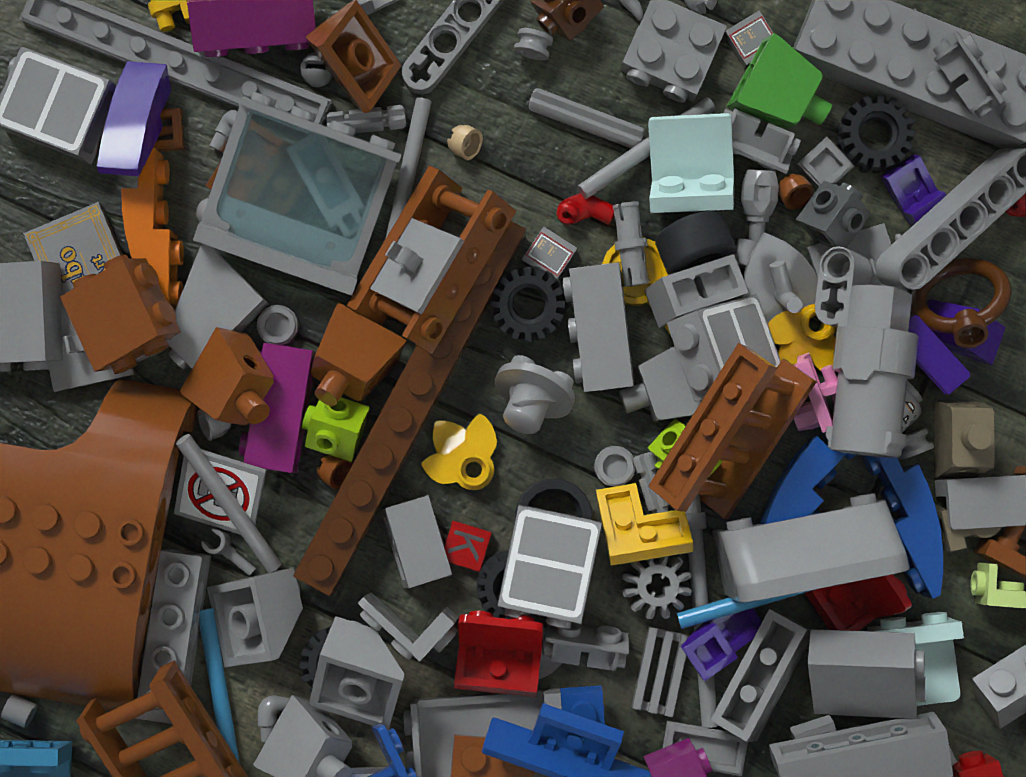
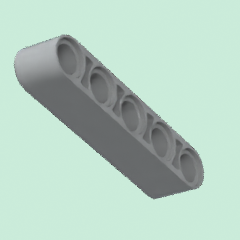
(955, 221)

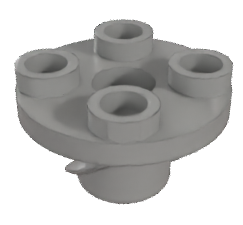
(533, 394)

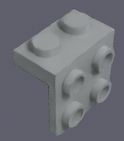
(406, 640)

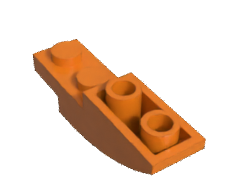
(143, 219)

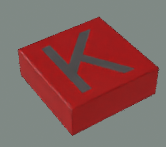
(466, 545)

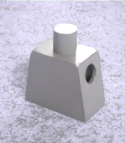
(661, 388)
(305, 744)

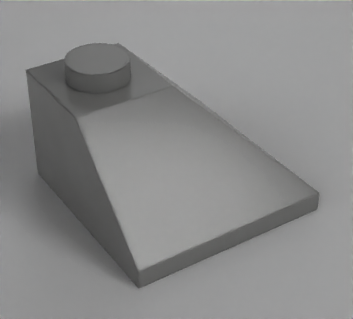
(255, 616)
(357, 675)

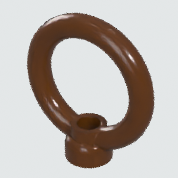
(968, 325)

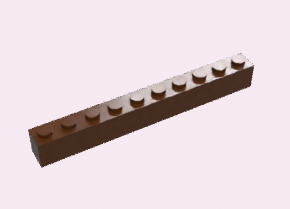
(398, 430)

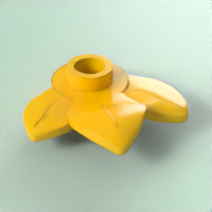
(796, 337)
(458, 448)

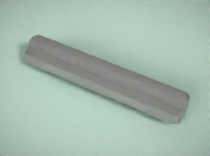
(585, 118)

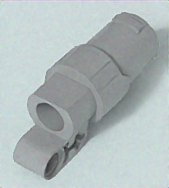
(870, 355)

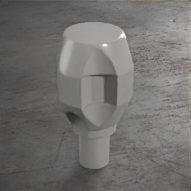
(759, 199)

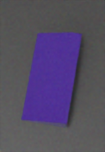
(936, 358)

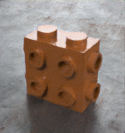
(120, 314)

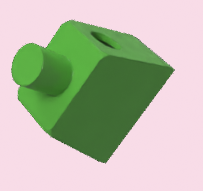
(780, 86)

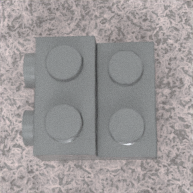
(672, 50)

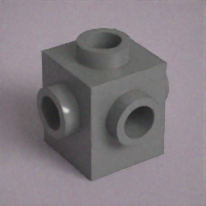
(834, 214)

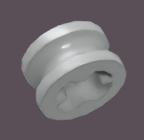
(533, 44)
(916, 444)

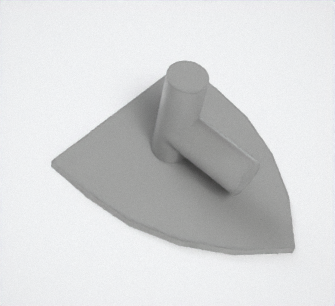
(779, 277)

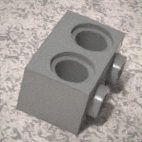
(696, 289)

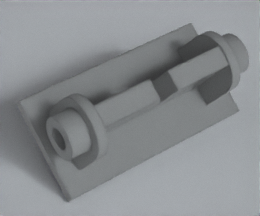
(981, 86)
(770, 150)
(605, 645)

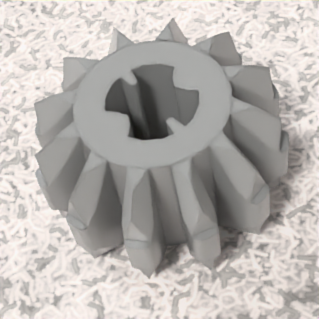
(669, 590)

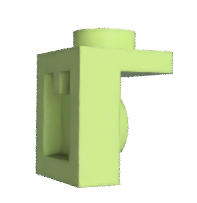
(985, 589)

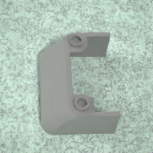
(809, 551)

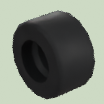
(694, 241)

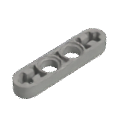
(448, 23)

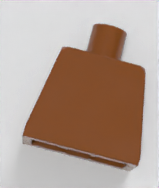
(353, 356)
(230, 379)

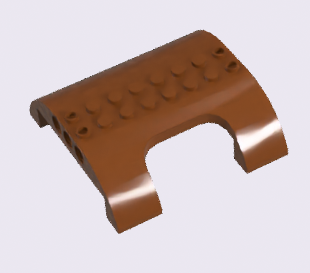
(86, 548)

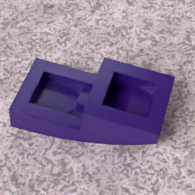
(912, 188)
(716, 641)

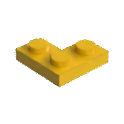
(638, 536)

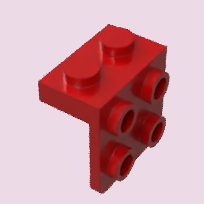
(859, 602)
(498, 654)

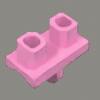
(817, 411)

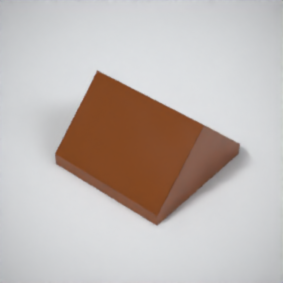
(355, 55)

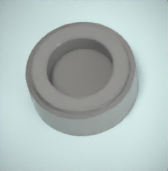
(278, 325)
(614, 466)

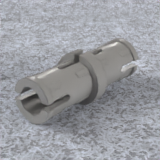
(631, 244)

